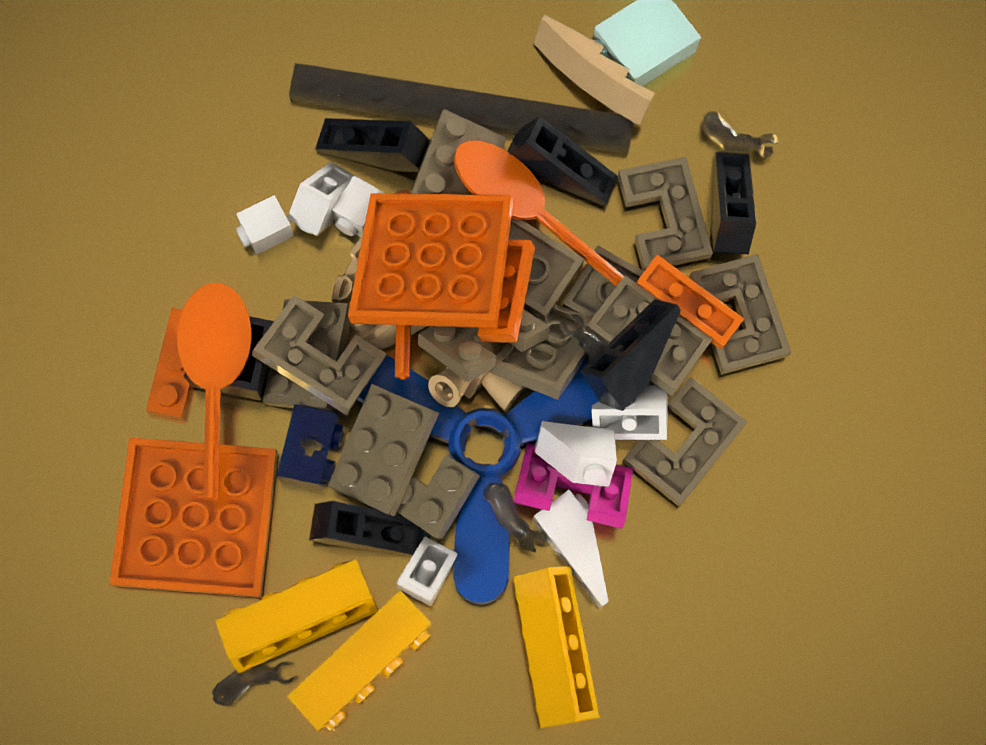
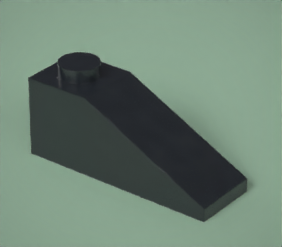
(374, 142)
(562, 162)
(733, 203)
(631, 357)
(364, 529)

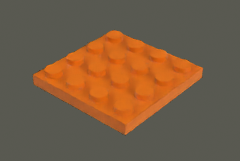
(432, 260)
(188, 543)

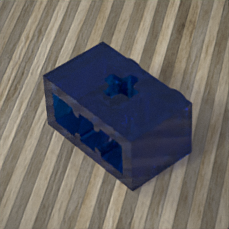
(304, 428)

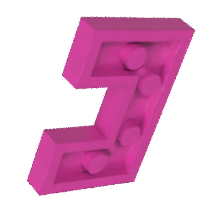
(538, 484)

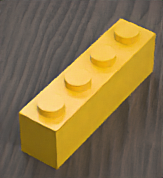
(295, 616)
(555, 646)
(360, 661)

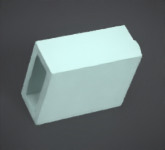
(647, 38)

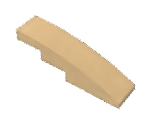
(587, 67)

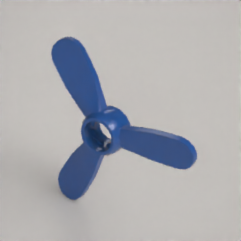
(480, 541)

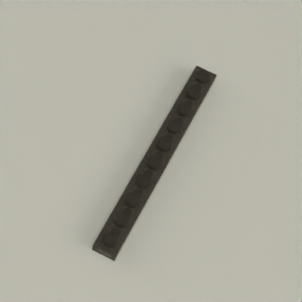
(427, 102)

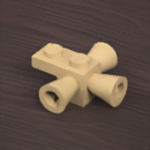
(449, 387)

